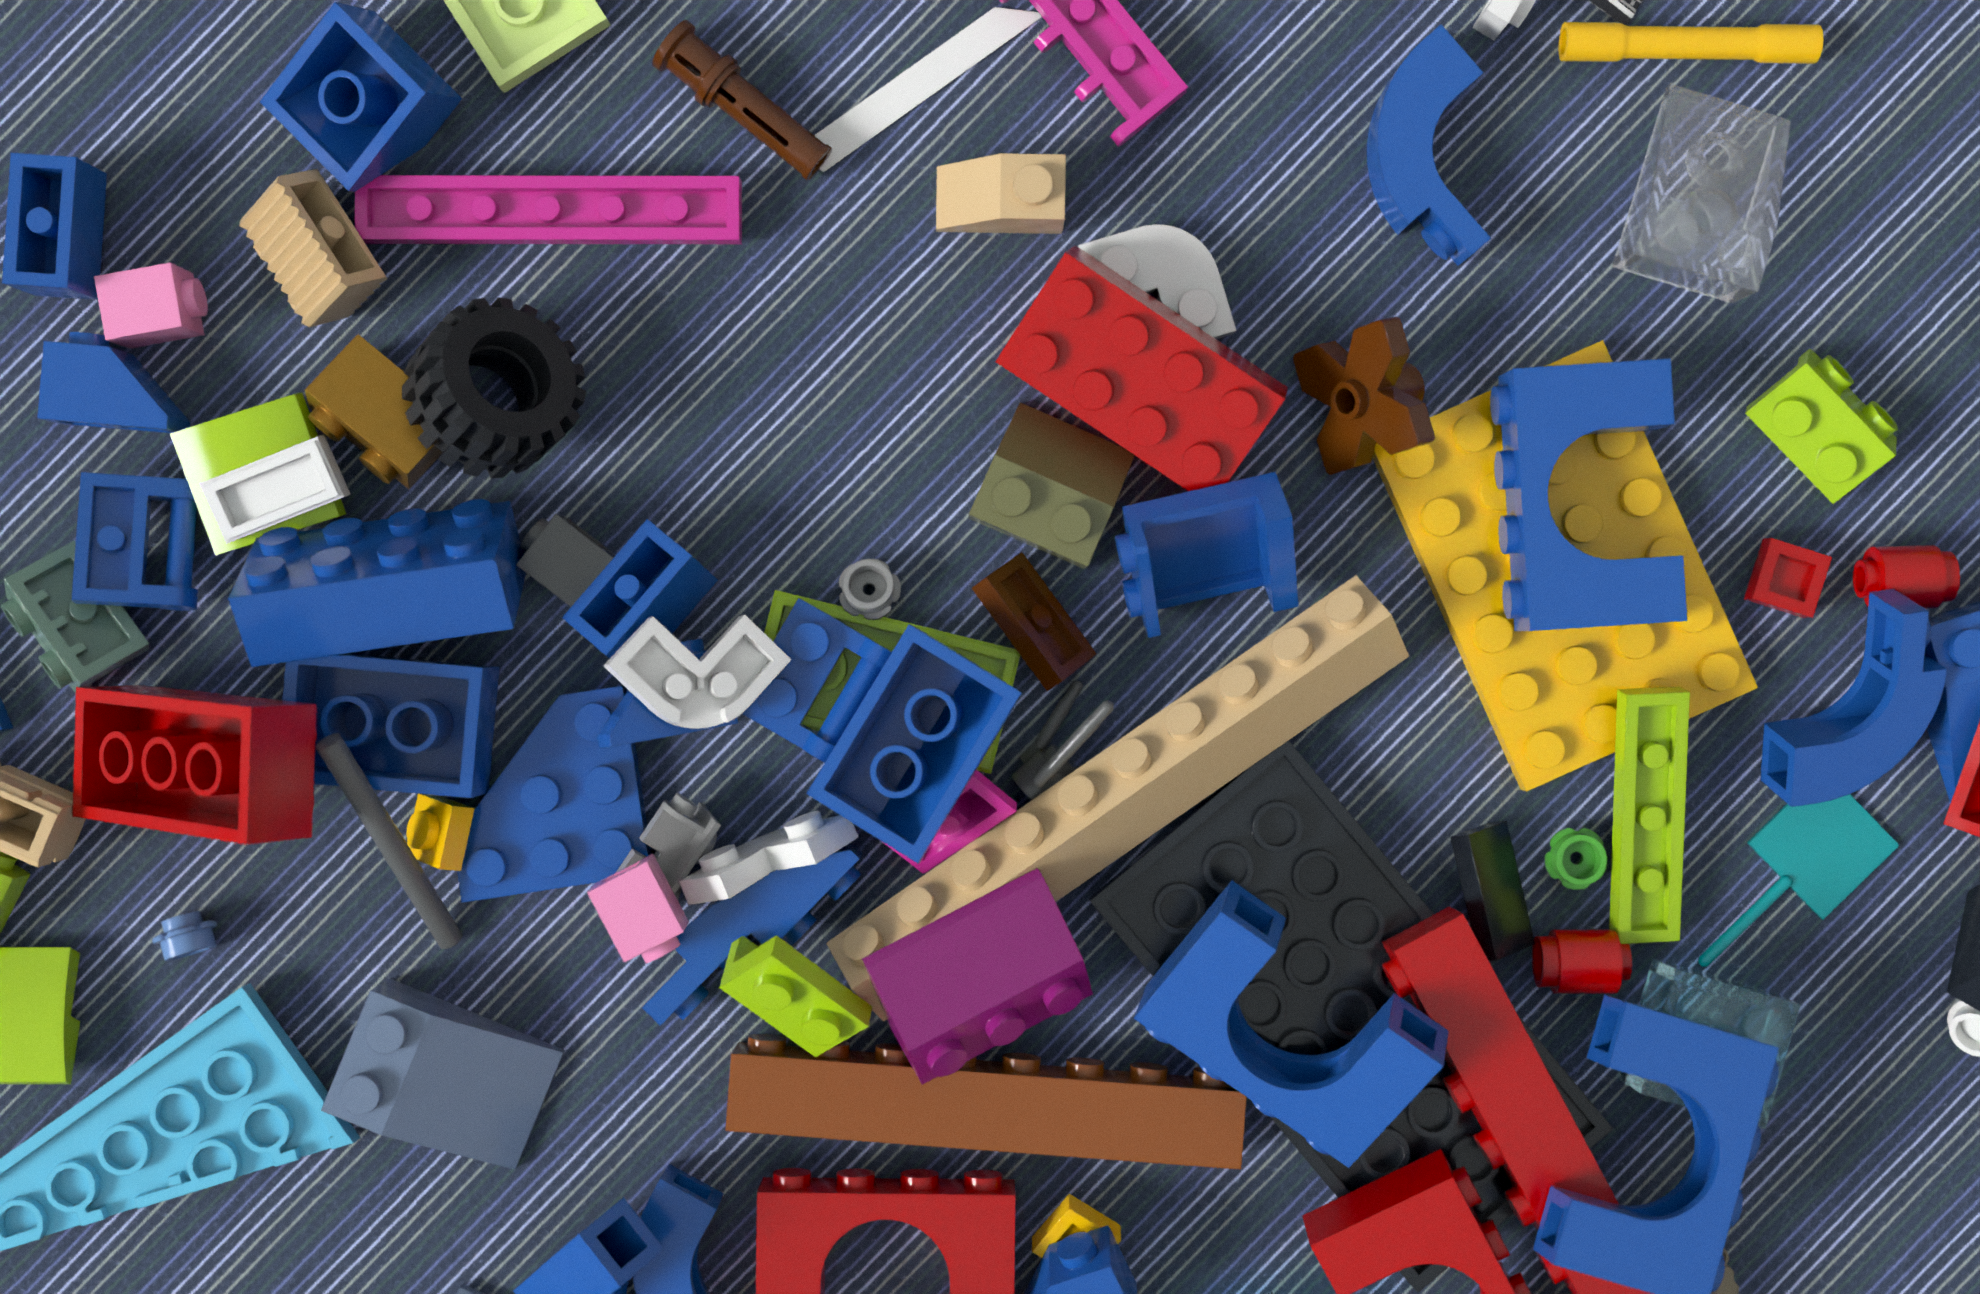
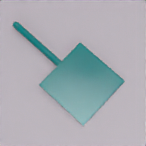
(1818, 854)

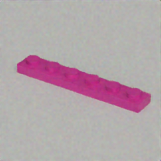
(549, 209)

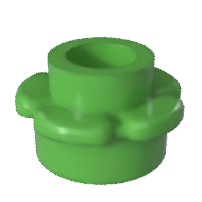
(1592, 863)

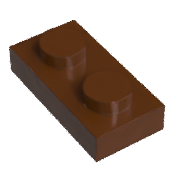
(1034, 621)

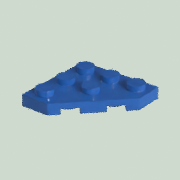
(559, 807)

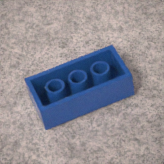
(379, 582)

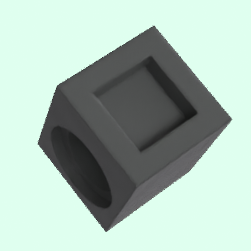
(563, 557)

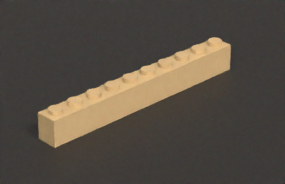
(1151, 770)

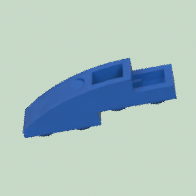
(765, 909)

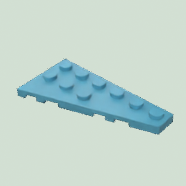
(181, 1119)

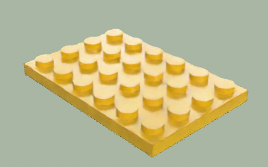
(1557, 688)

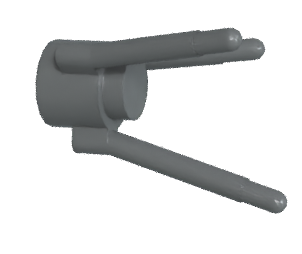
(1048, 766)

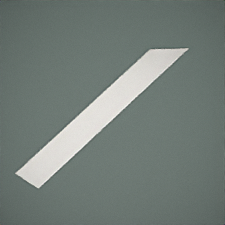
(922, 80)

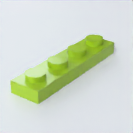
(1649, 814)

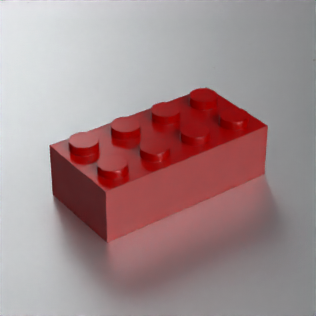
(1141, 373)
(195, 762)

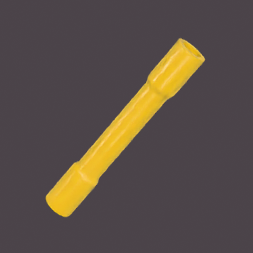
(1762, 43)

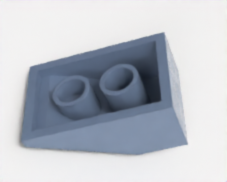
(442, 1076)

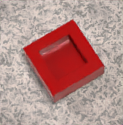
(1787, 578)

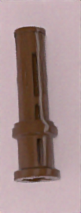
(719, 84)

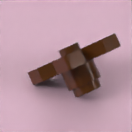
(1369, 393)

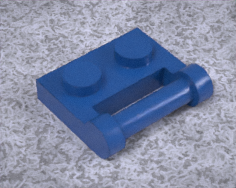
(115, 538)
(814, 646)

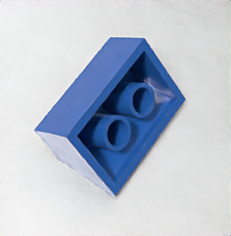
(914, 743)

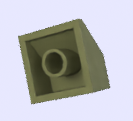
(1052, 486)

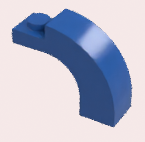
(1402, 147)
(1871, 723)
(677, 1218)

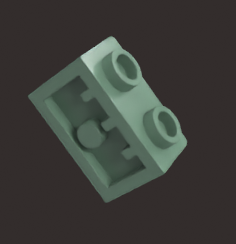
(77, 639)

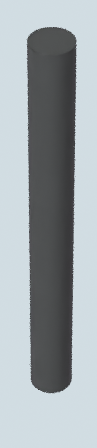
(389, 840)

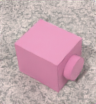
(151, 305)
(639, 910)

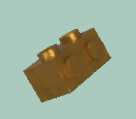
(363, 401)

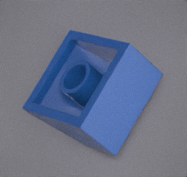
(359, 96)

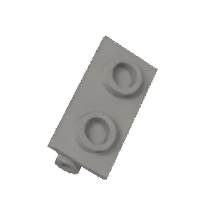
(680, 835)

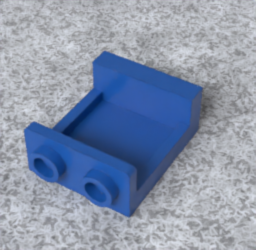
(1208, 547)

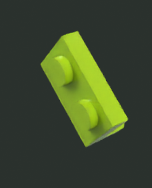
(1825, 425)
(793, 994)

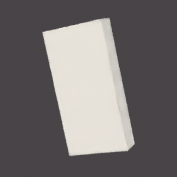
(275, 488)

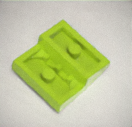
(239, 440)
(36, 1016)

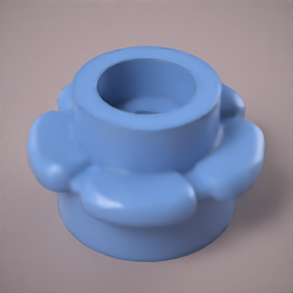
(185, 936)

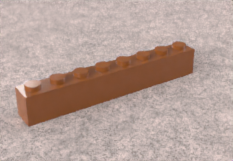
(987, 1104)

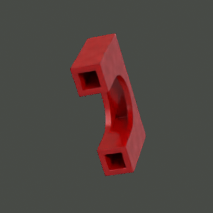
(806, 1216)
(1410, 1221)

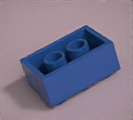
(403, 719)

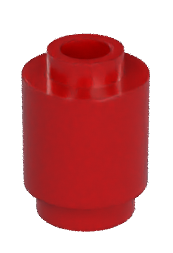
(1915, 571)
(1581, 961)

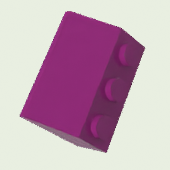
(979, 976)

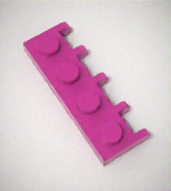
(1115, 57)

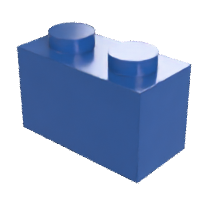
(54, 226)
(642, 581)

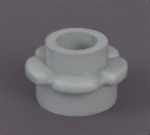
(865, 573)

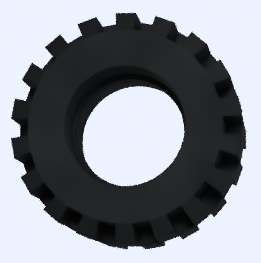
(521, 353)

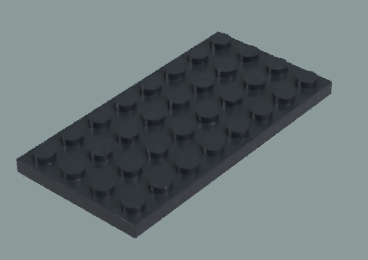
(1341, 898)

